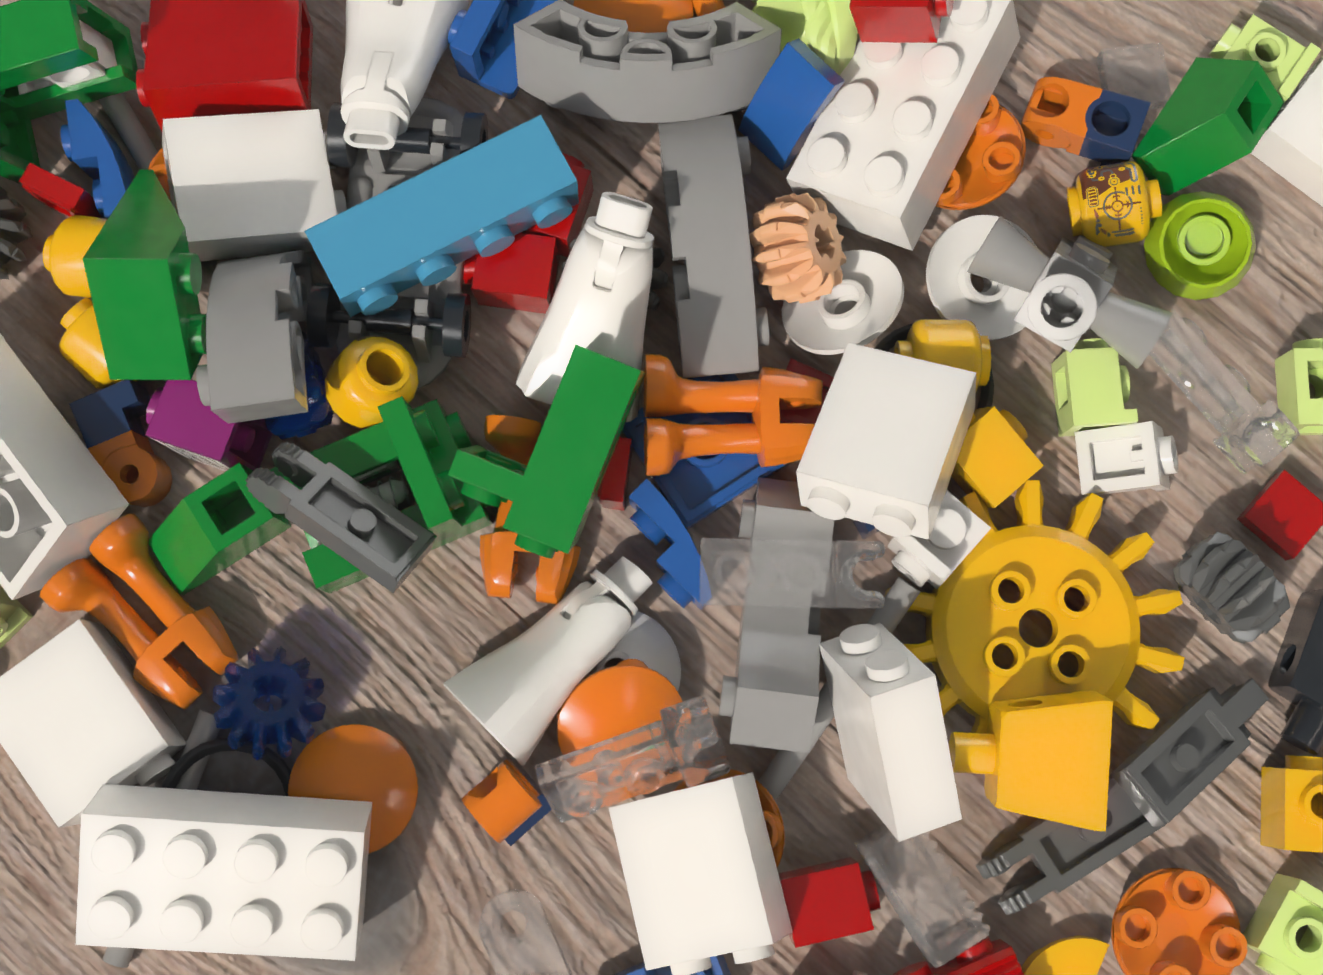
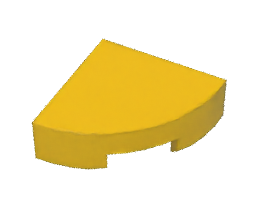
(1067, 957)

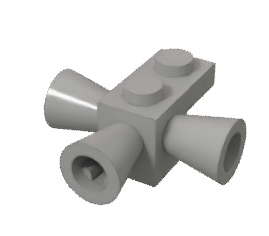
(1069, 292)

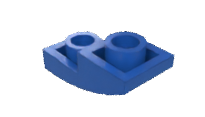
(789, 103)
(97, 155)
(681, 560)

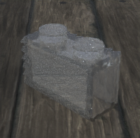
(924, 893)

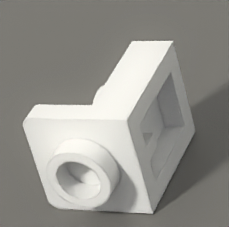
(1125, 458)
(951, 540)

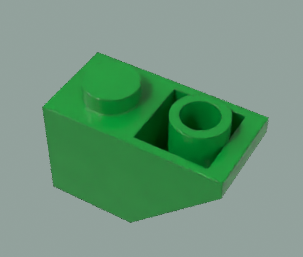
(1208, 122)
(214, 530)

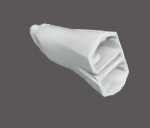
(390, 64)
(597, 299)
(529, 678)

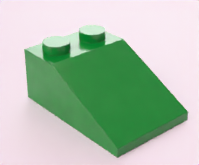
(146, 288)

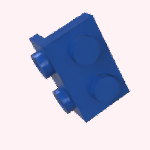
(485, 42)

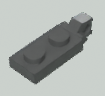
(1189, 751)

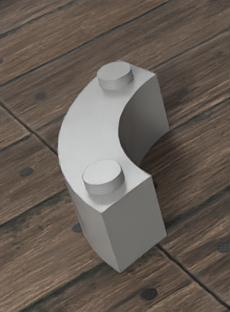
(640, 77)
(711, 234)
(256, 338)
(778, 647)

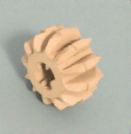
(797, 248)

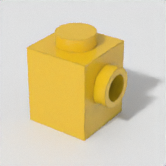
(994, 456)
(1293, 805)

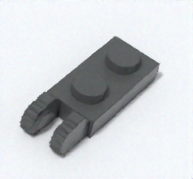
(342, 515)
(1066, 851)

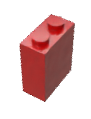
(225, 57)

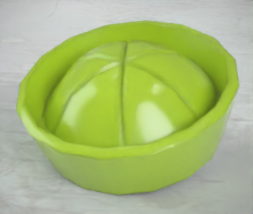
(1208, 228)

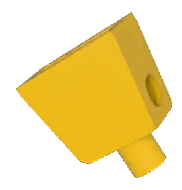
(1044, 757)

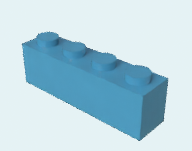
(445, 217)

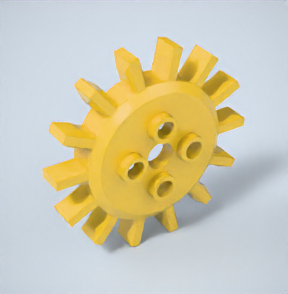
(971, 619)

